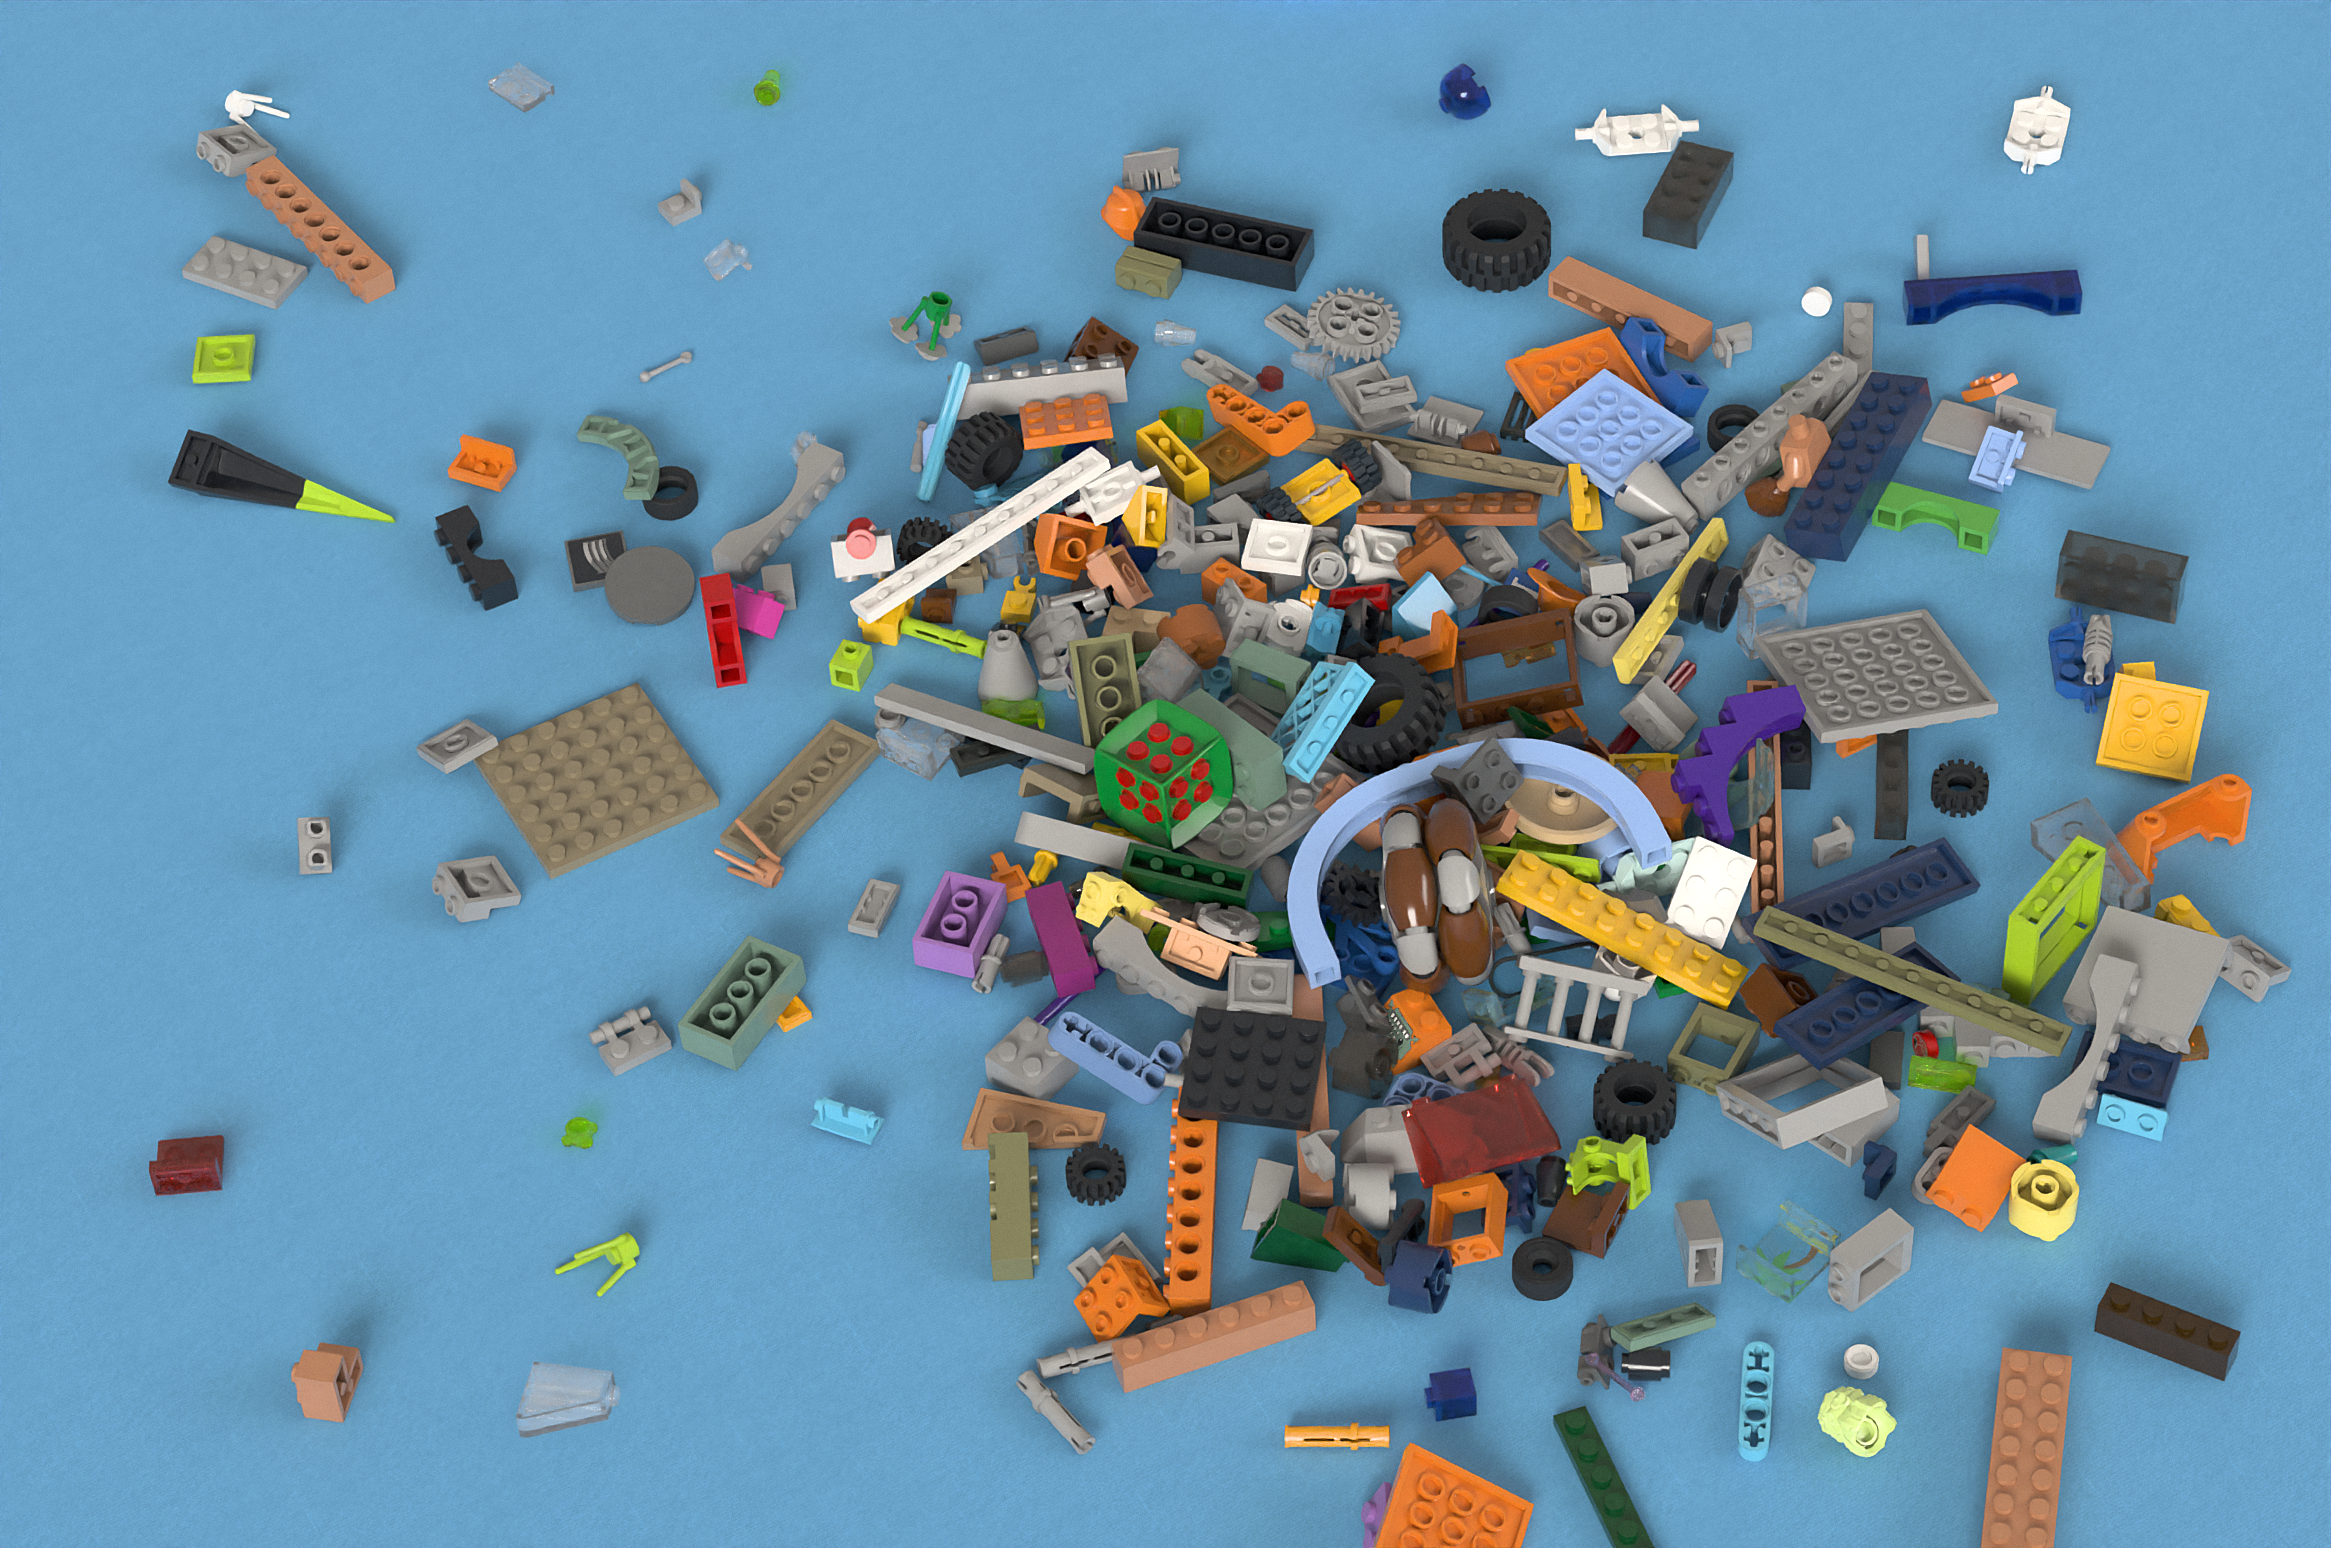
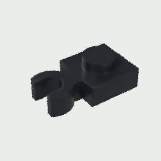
(1602, 1027)

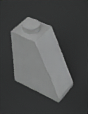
(1848, 1141)
(1699, 1242)

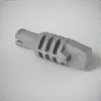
(2097, 648)

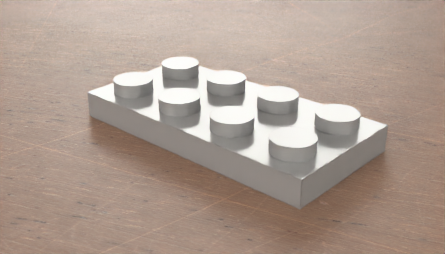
(244, 272)

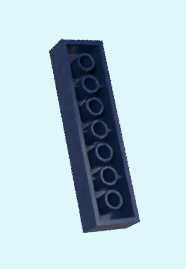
(1858, 466)

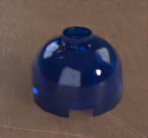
(1462, 95)

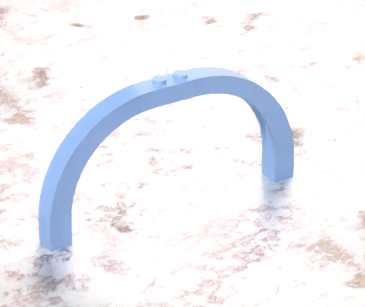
(1414, 783)

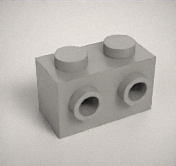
(1654, 548)

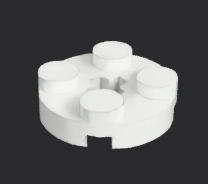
(1287, 640)

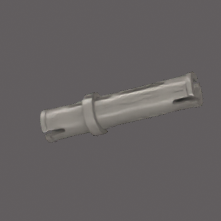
(1075, 1359)
(1047, 1403)

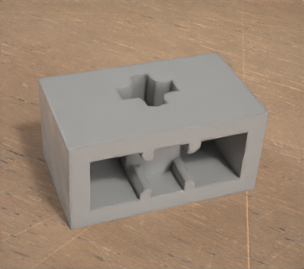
(1605, 575)

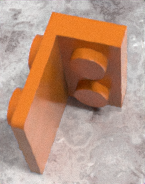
(1118, 1296)

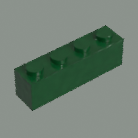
(1186, 877)

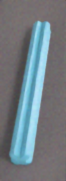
(943, 432)

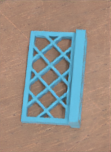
(1330, 715)

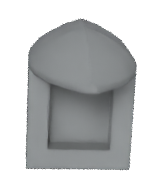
(1317, 1154)

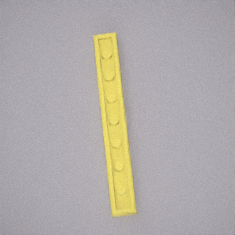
(1665, 606)

